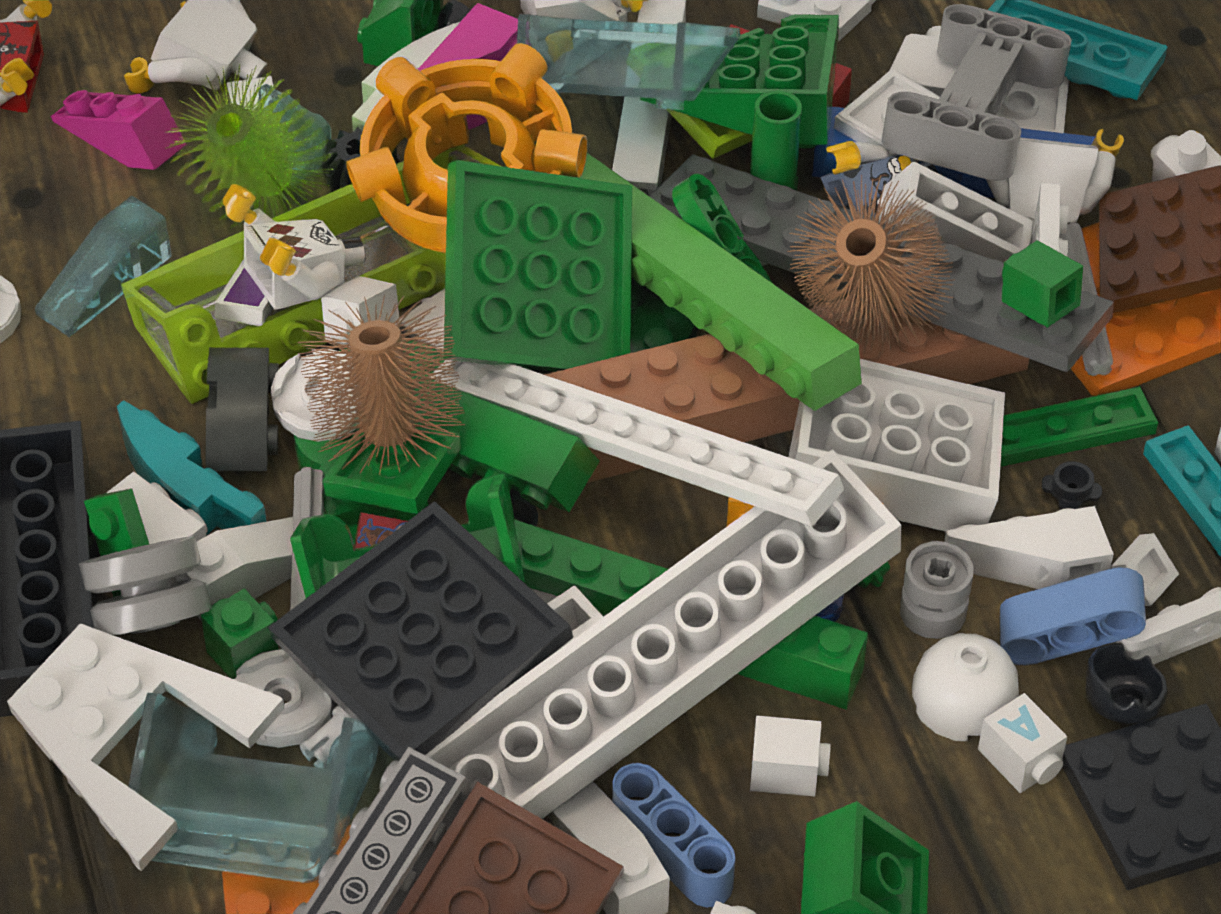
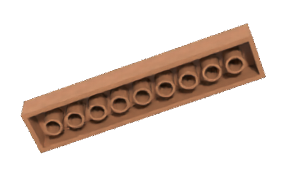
(724, 393)

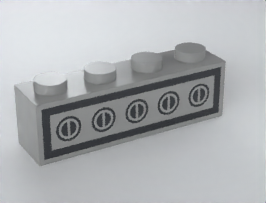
(390, 839)

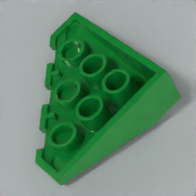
(792, 59)

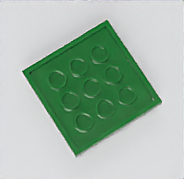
(536, 268)

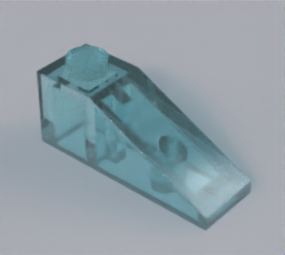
(117, 249)

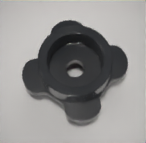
(1072, 485)

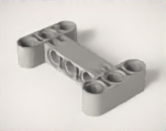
(962, 125)

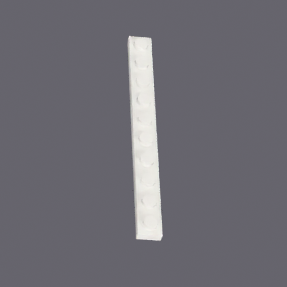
(656, 440)

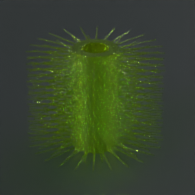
(250, 147)

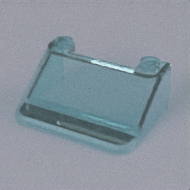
(628, 57)
(242, 810)

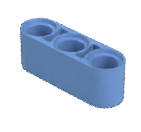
(1073, 616)
(682, 856)

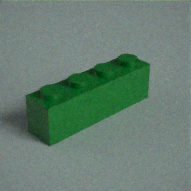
(536, 458)

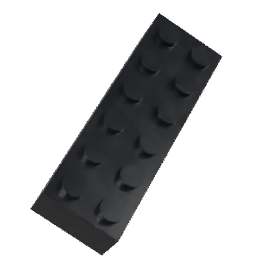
(41, 546)

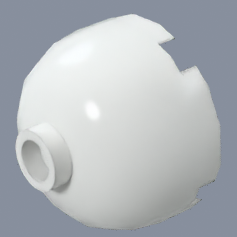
(962, 684)

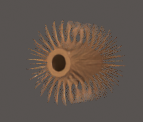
(872, 264)
(381, 383)

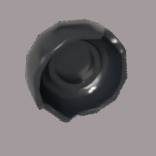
(1124, 687)

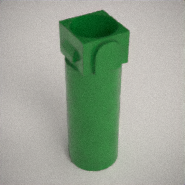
(776, 138)

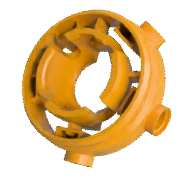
(432, 112)

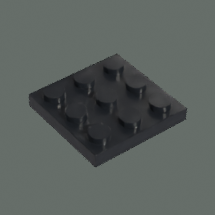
(1153, 794)

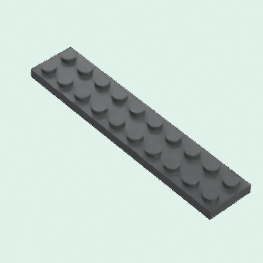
(770, 212)

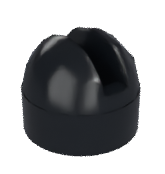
(452, 13)

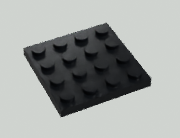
(420, 633)

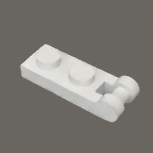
(1178, 629)

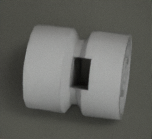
(936, 589)

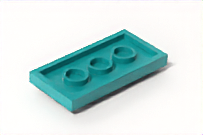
(1097, 52)

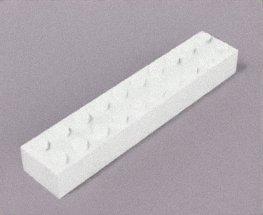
(669, 647)

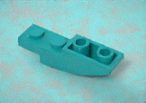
(177, 466)

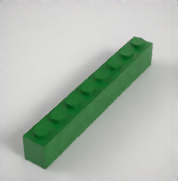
(813, 661)

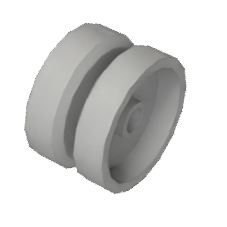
(147, 595)

